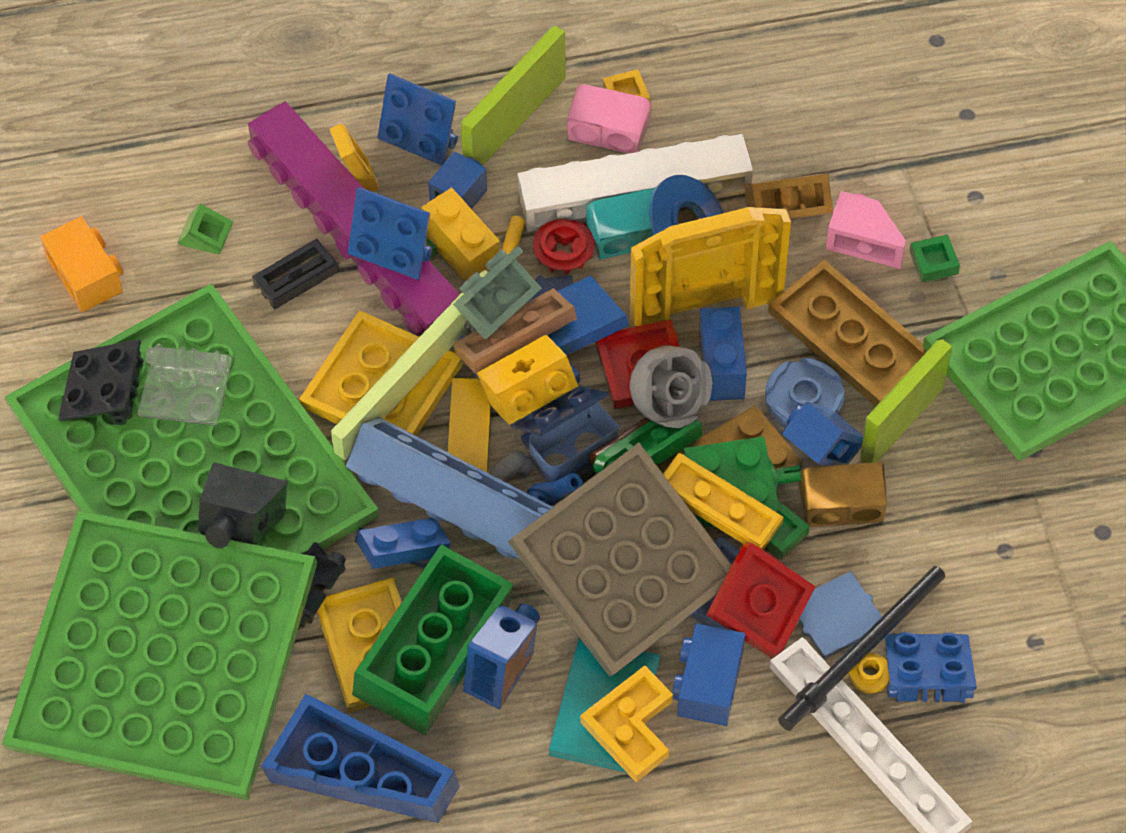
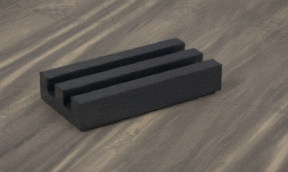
(300, 277)

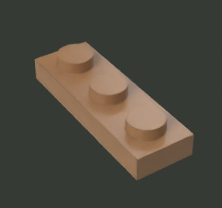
(529, 323)

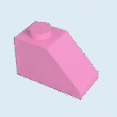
(865, 231)

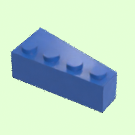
(353, 762)

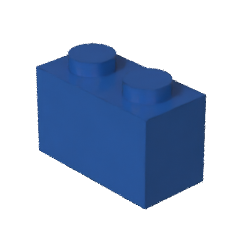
(723, 351)
(823, 434)
(710, 674)

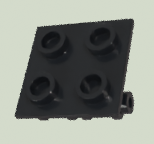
(103, 382)

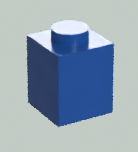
(463, 175)

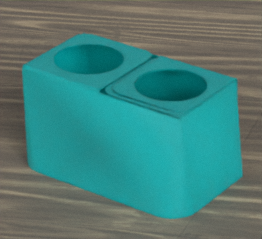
(619, 222)

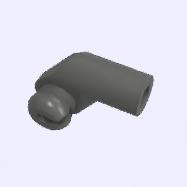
(512, 464)

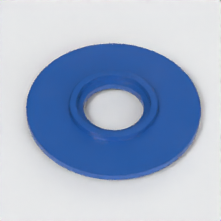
(680, 192)

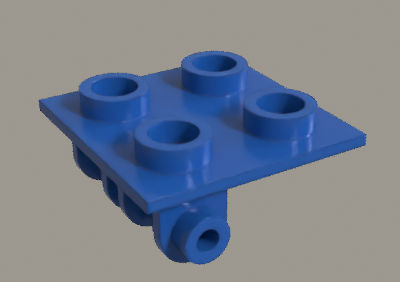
(417, 120)
(389, 233)
(930, 663)

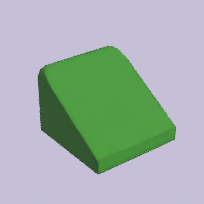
(205, 230)

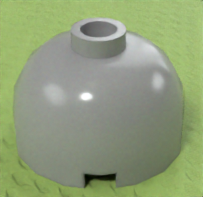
(670, 385)

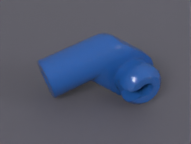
(557, 490)

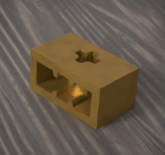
(798, 195)

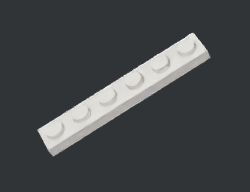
(872, 746)

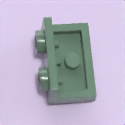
(497, 295)

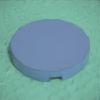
(801, 382)

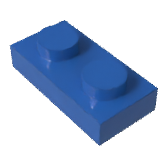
(402, 542)

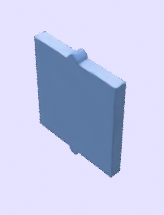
(838, 615)

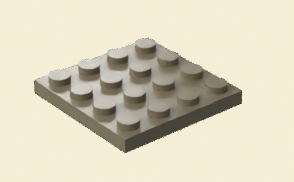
(623, 559)

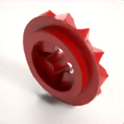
(564, 232)

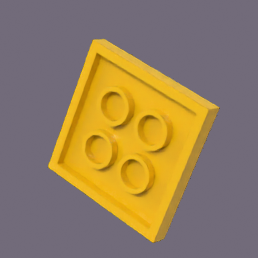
(358, 363)

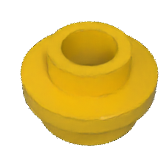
(870, 683)

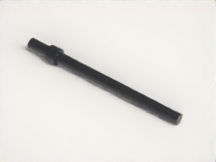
(814, 694)

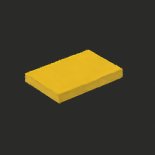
(351, 627)

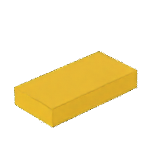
(354, 157)

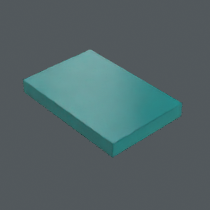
(584, 688)

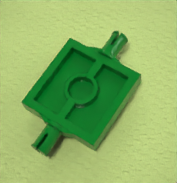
(746, 467)

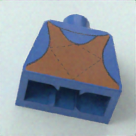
(504, 641)

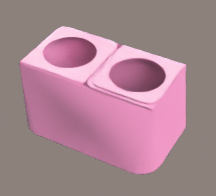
(608, 119)

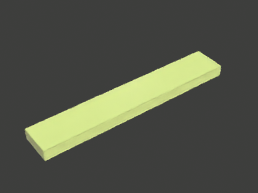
(400, 377)

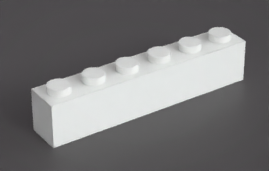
(568, 188)

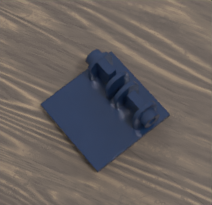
(558, 412)

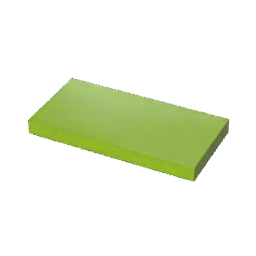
(515, 97)

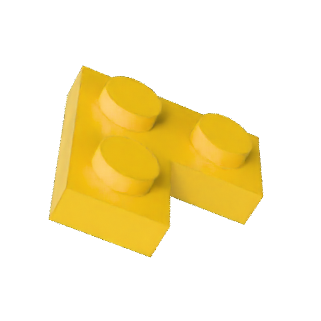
(620, 723)

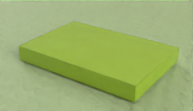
(905, 402)

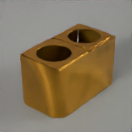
(843, 494)

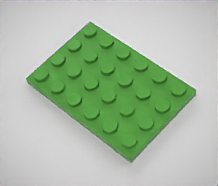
(1045, 352)

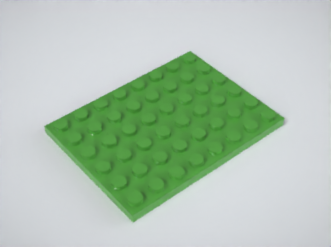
(159, 467)

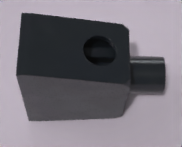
(240, 505)

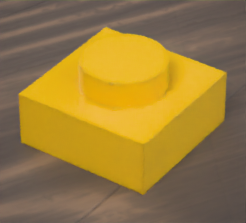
(627, 82)

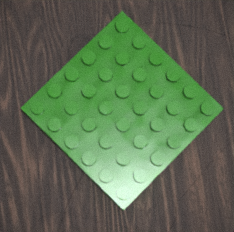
(161, 655)

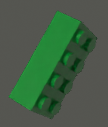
(427, 639)

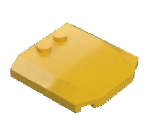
(710, 263)

